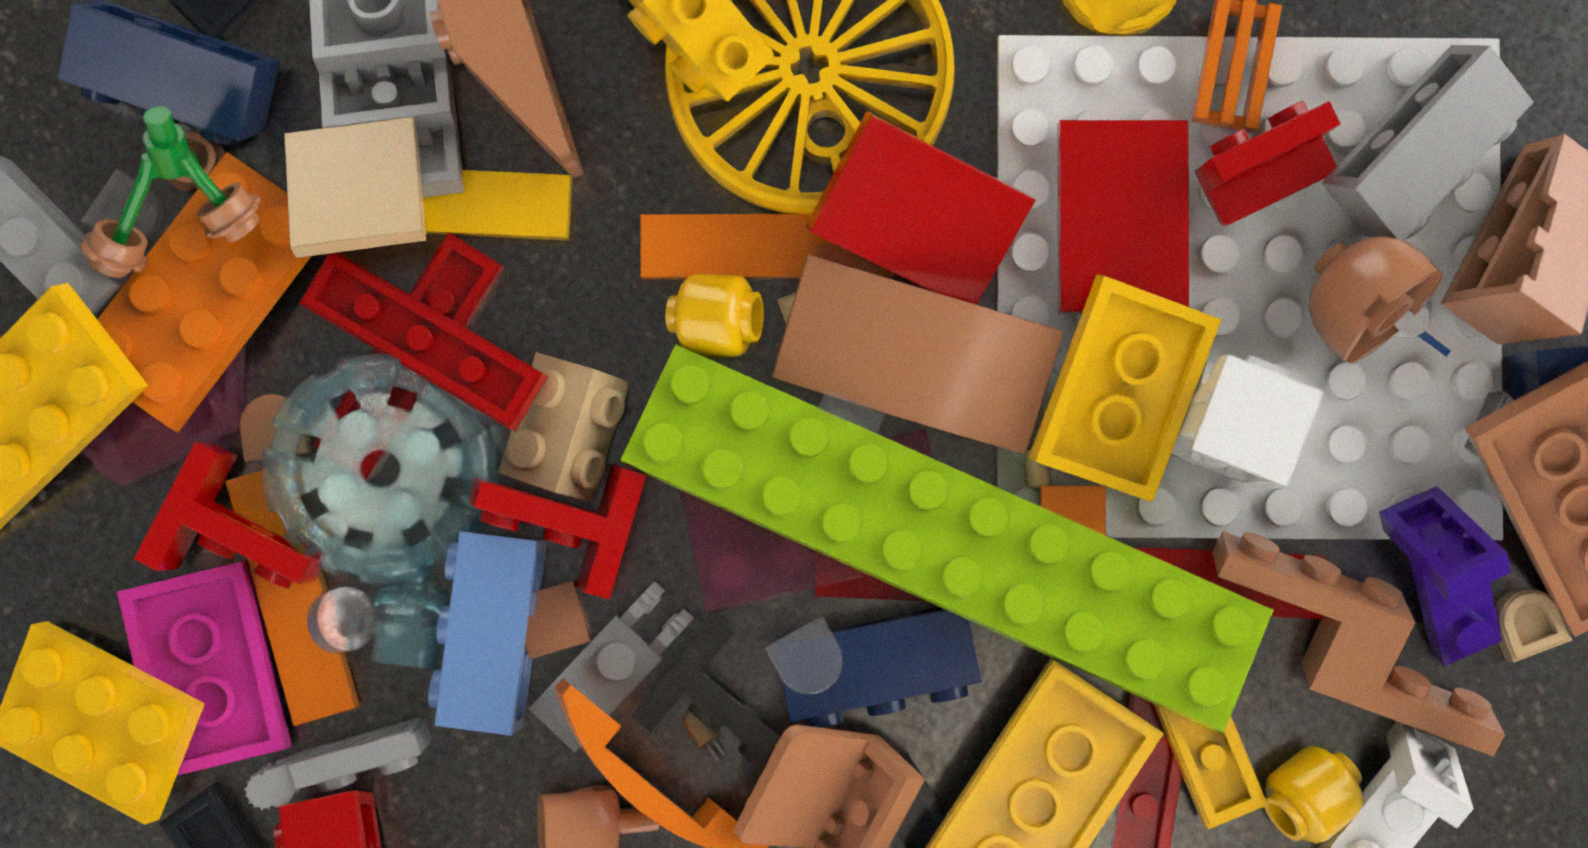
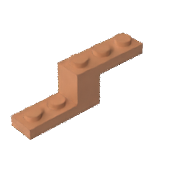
(1358, 641)

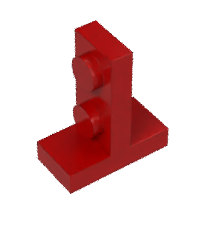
(193, 510)
(568, 524)

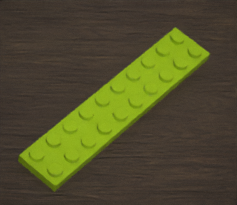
(949, 538)

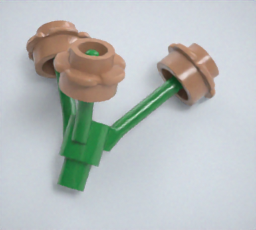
(186, 162)

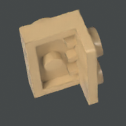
(566, 429)

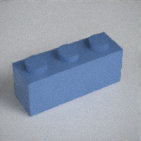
(485, 632)

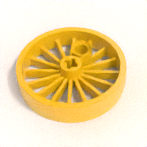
(818, 98)

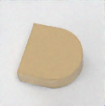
(1529, 624)

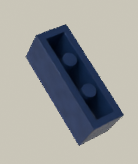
(158, 63)
(893, 661)

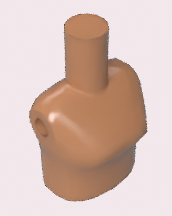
(587, 819)

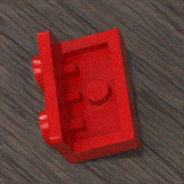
(1270, 166)

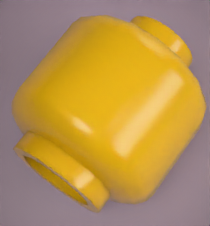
(715, 315)
(1314, 794)

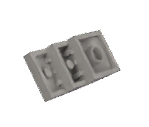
(386, 65)

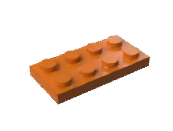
(201, 297)

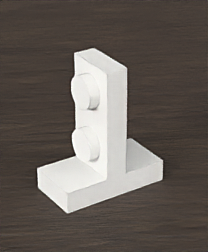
(1408, 794)

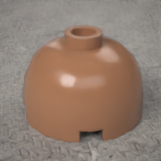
(1367, 292)

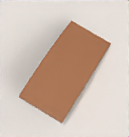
(917, 354)

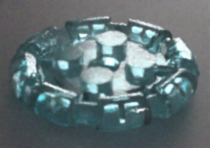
(340, 477)

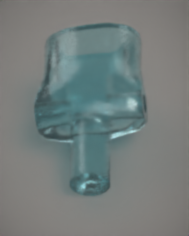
(407, 623)

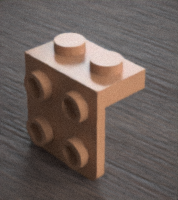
(829, 792)

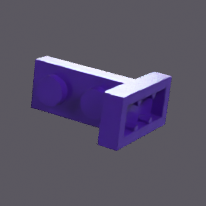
(1451, 572)

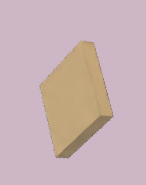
(354, 187)

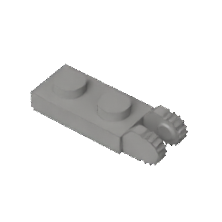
(611, 664)
(336, 762)

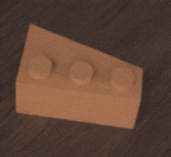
(1531, 253)

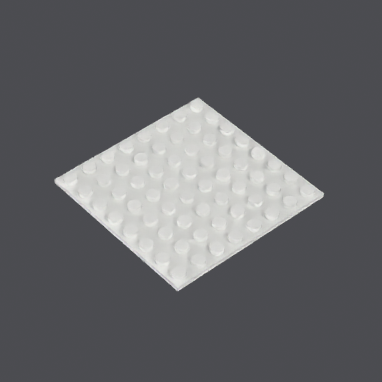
(1382, 422)

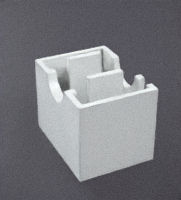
(1247, 421)

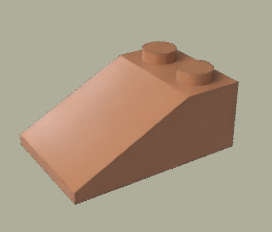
(507, 58)

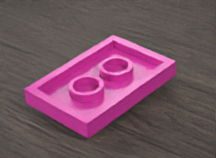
(212, 644)

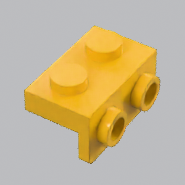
(710, 39)

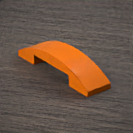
(594, 729)

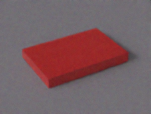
(1122, 207)
(919, 211)

